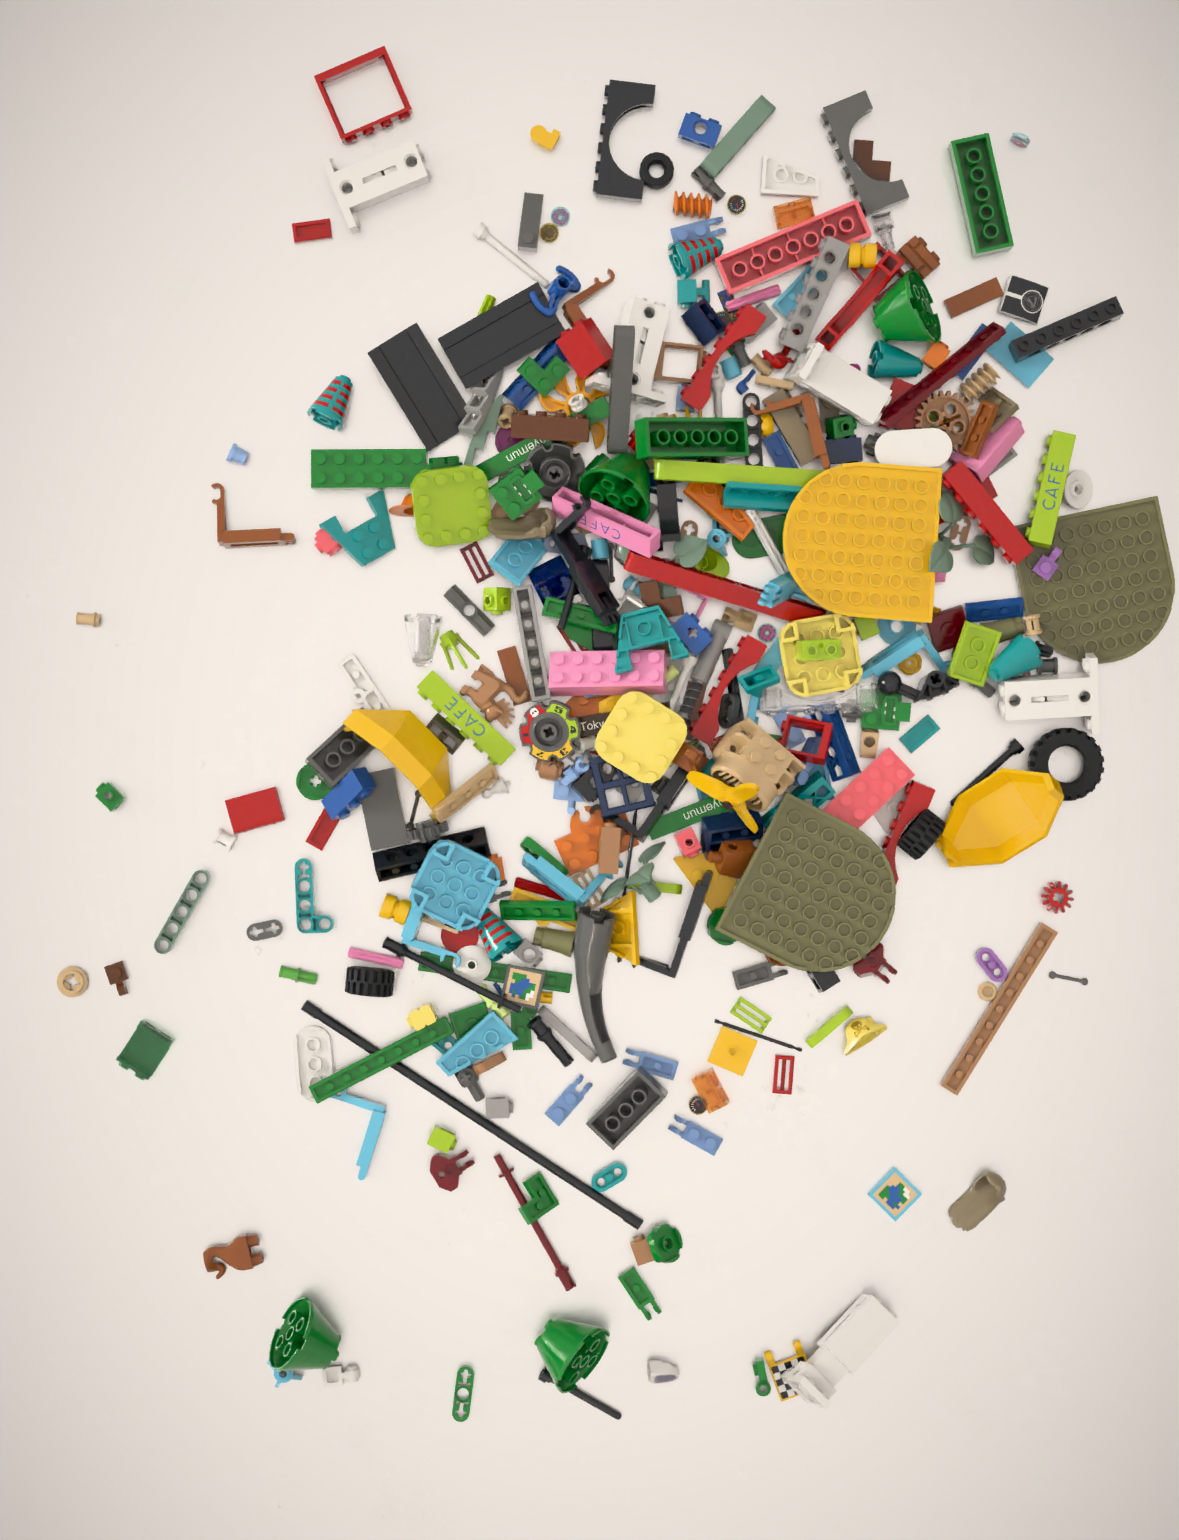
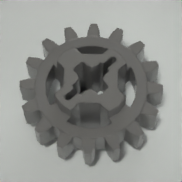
(427, 830)

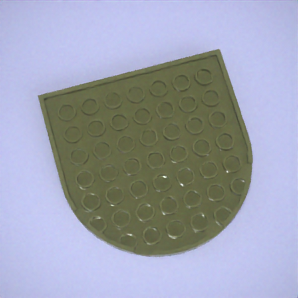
(1109, 582)
(812, 891)

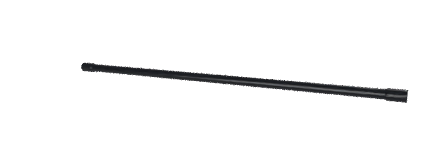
(627, 1216)

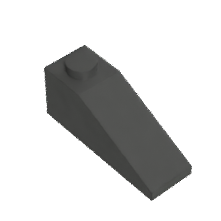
(530, 222)

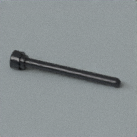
(570, 595)
(1014, 748)
(545, 1377)

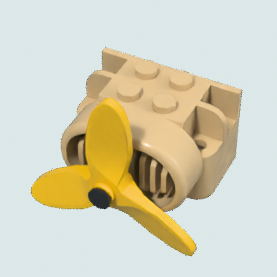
(748, 771)

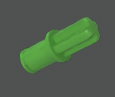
(298, 975)

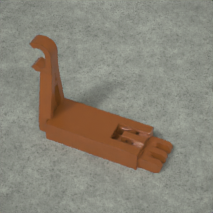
(573, 312)
(812, 421)
(246, 538)
(690, 758)

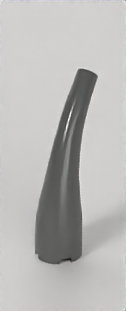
(591, 950)

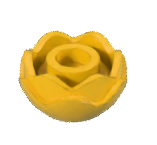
(767, 425)
(915, 666)

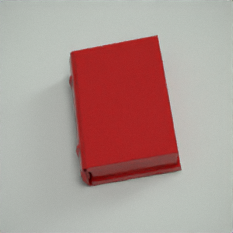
(255, 810)

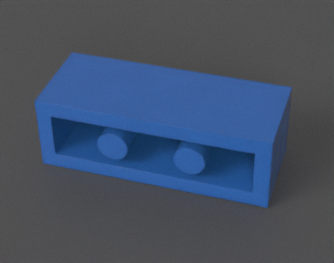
(348, 793)

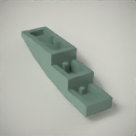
(488, 426)

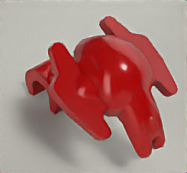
(780, 359)

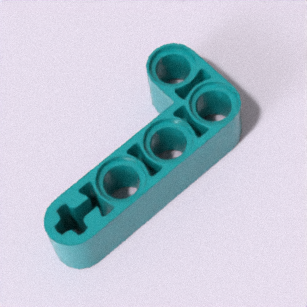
(309, 896)

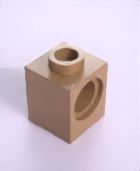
(641, 1250)

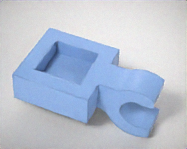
(570, 773)

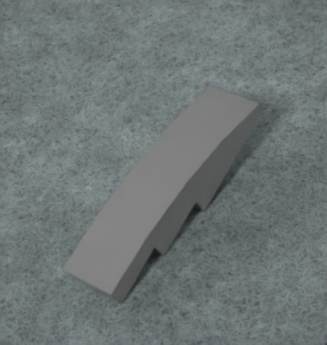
(480, 403)

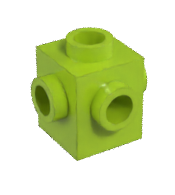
(497, 600)

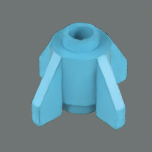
(724, 538)
(281, 1378)

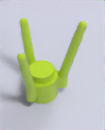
(450, 640)

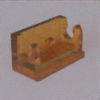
(793, 213)
(710, 1090)

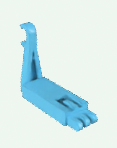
(780, 590)
(900, 651)
(560, 883)
(410, 934)
(372, 1132)

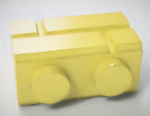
(422, 1016)

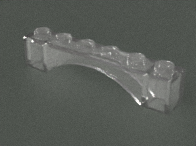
(859, 696)

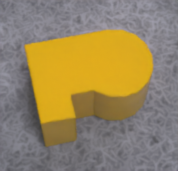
(543, 138)

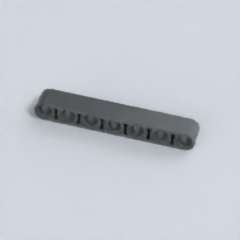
(620, 389)

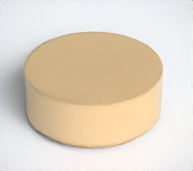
(987, 991)

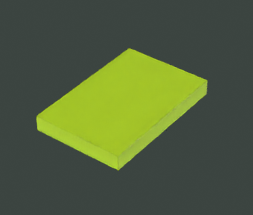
(974, 653)

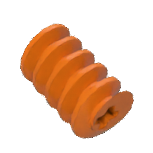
(692, 205)

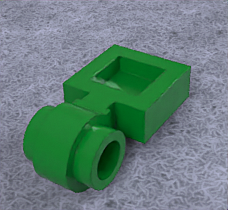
(759, 1370)

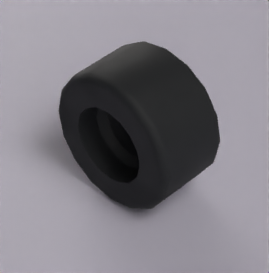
(659, 158)

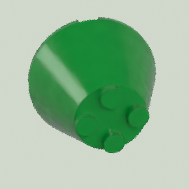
(907, 313)
(620, 484)
(304, 1339)
(571, 1351)

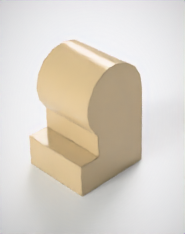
(868, 743)

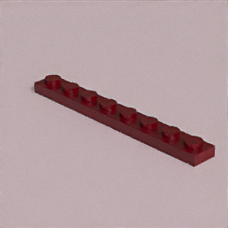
(941, 374)

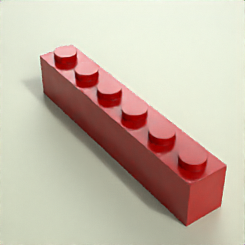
(986, 512)

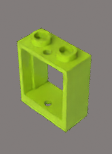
(818, 649)

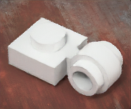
(334, 1376)

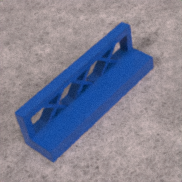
(520, 391)
(841, 744)

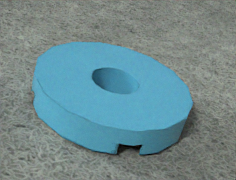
(889, 635)

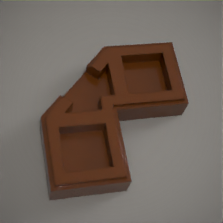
(874, 169)
(652, 596)

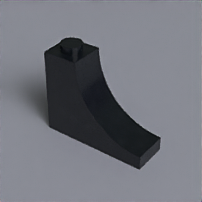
(668, 510)

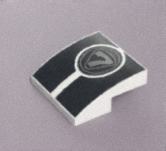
(1023, 299)

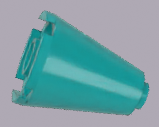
(892, 362)
(1017, 658)

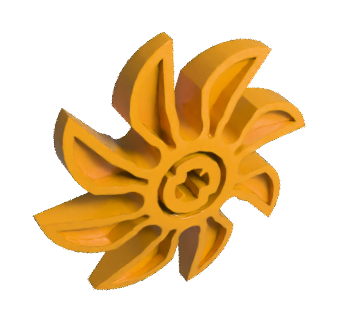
(562, 388)

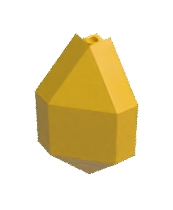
(409, 748)
(1000, 817)

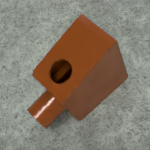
(732, 857)

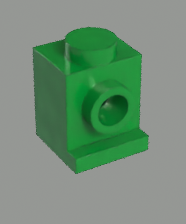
(835, 424)
(116, 799)

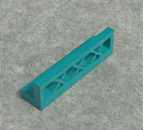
(759, 496)
(804, 792)

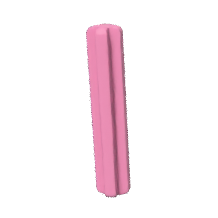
(753, 298)
(376, 958)

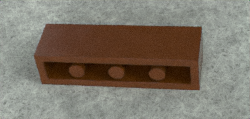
(550, 427)

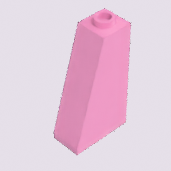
(994, 449)

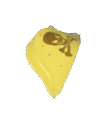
(861, 1032)

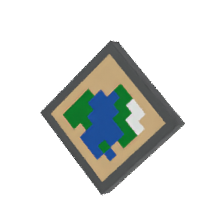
(523, 986)

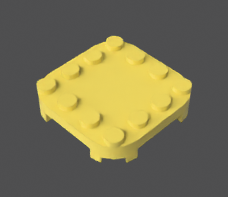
(820, 676)
(641, 736)

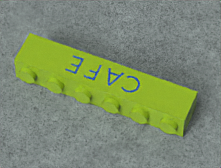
(1051, 489)
(465, 717)

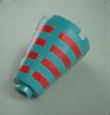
(693, 255)
(332, 404)
(497, 936)

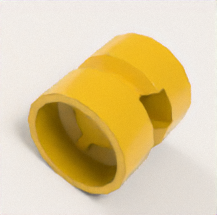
(862, 255)
(395, 909)

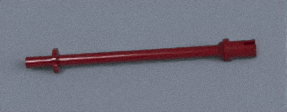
(561, 1270)

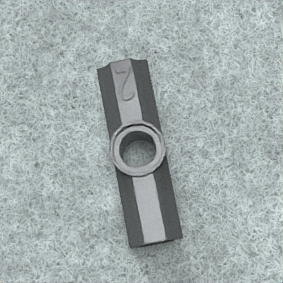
(460, 601)

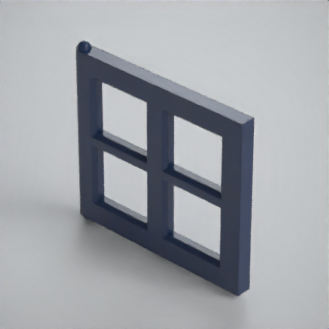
(621, 782)

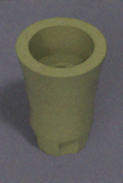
(1009, 627)
(555, 940)

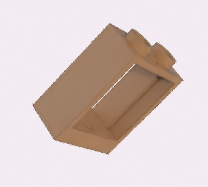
(681, 347)
(609, 849)

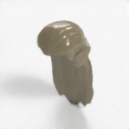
(533, 525)
(978, 1201)

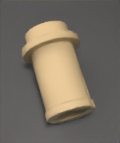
(762, 365)
(88, 619)

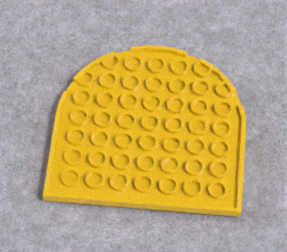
(865, 540)

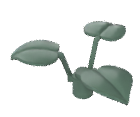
(688, 551)
(940, 558)
(642, 876)

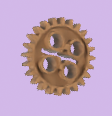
(938, 406)

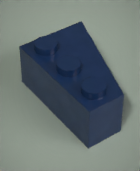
(726, 828)

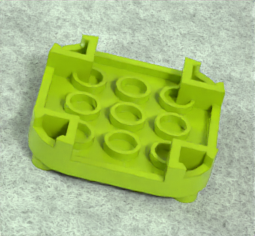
(451, 505)

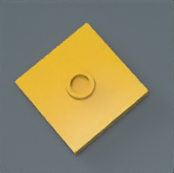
(732, 1051)

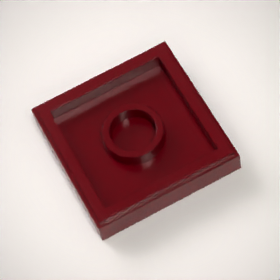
(946, 628)

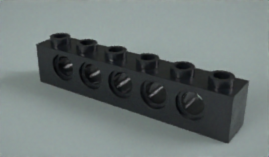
(1065, 329)
(408, 858)

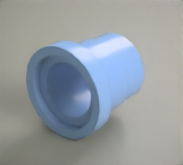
(237, 455)

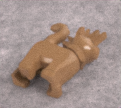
(489, 689)

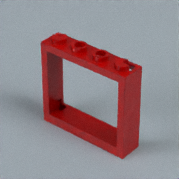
(352, 66)

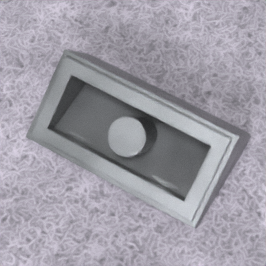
(446, 733)

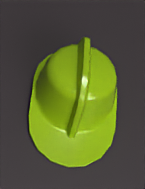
(713, 563)

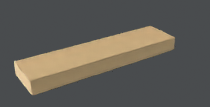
(465, 793)

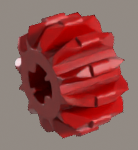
(1053, 903)

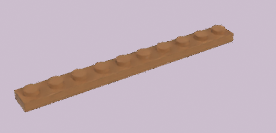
(999, 1008)

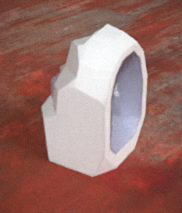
(661, 1372)

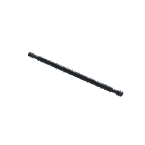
(630, 852)
(758, 1035)

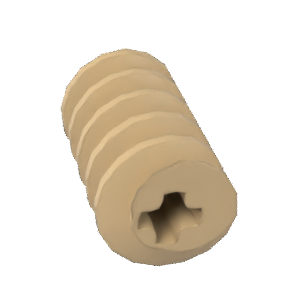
(978, 383)

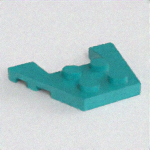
(368, 539)
(642, 630)

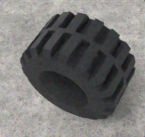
(921, 834)
(369, 981)

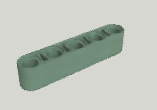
(738, 136)
(174, 917)

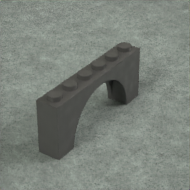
(871, 194)

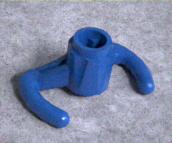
(557, 290)

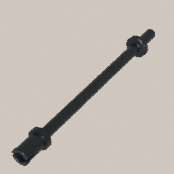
(402, 951)

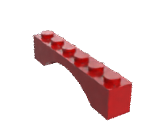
(861, 299)
(746, 325)
(707, 725)
(916, 800)

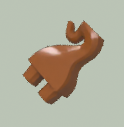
(236, 1254)

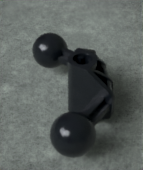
(929, 687)

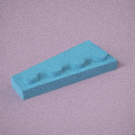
(480, 1041)

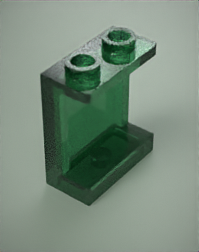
(145, 1050)

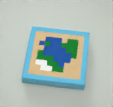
(894, 1194)

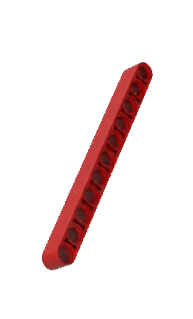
(716, 587)

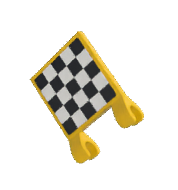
(784, 1390)

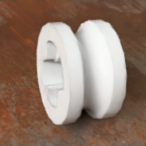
(578, 402)

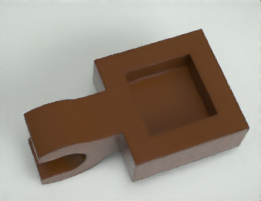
(116, 975)

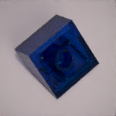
(551, 579)

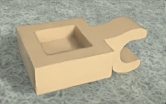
(742, 618)

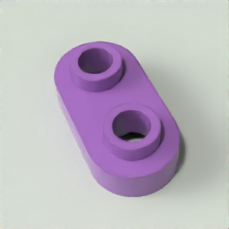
(991, 964)

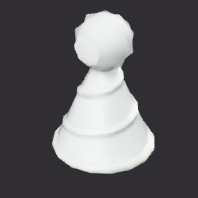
(499, 787)

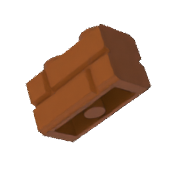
(919, 257)

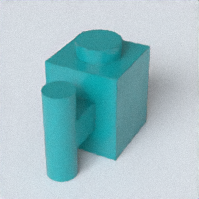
(688, 292)

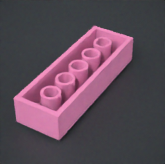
(594, 673)

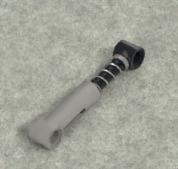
(704, 668)

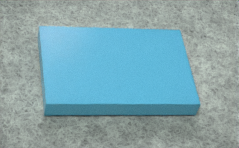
(1026, 370)
(518, 558)

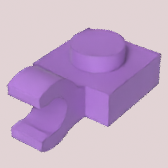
(1046, 565)

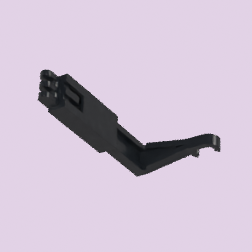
(584, 570)
(664, 802)
(686, 932)

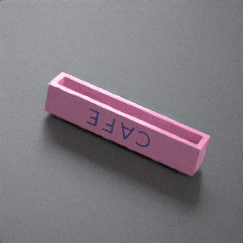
(609, 523)

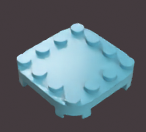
(454, 885)

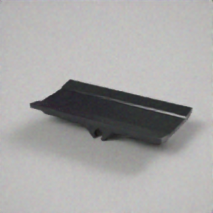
(500, 336)
(420, 385)

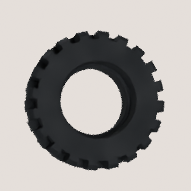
(1085, 745)

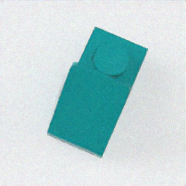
(757, 680)

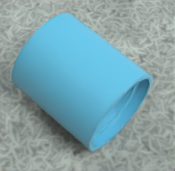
(731, 368)
(600, 549)

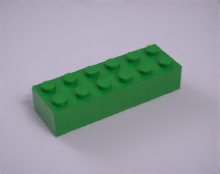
(981, 195)
(691, 438)
(365, 468)

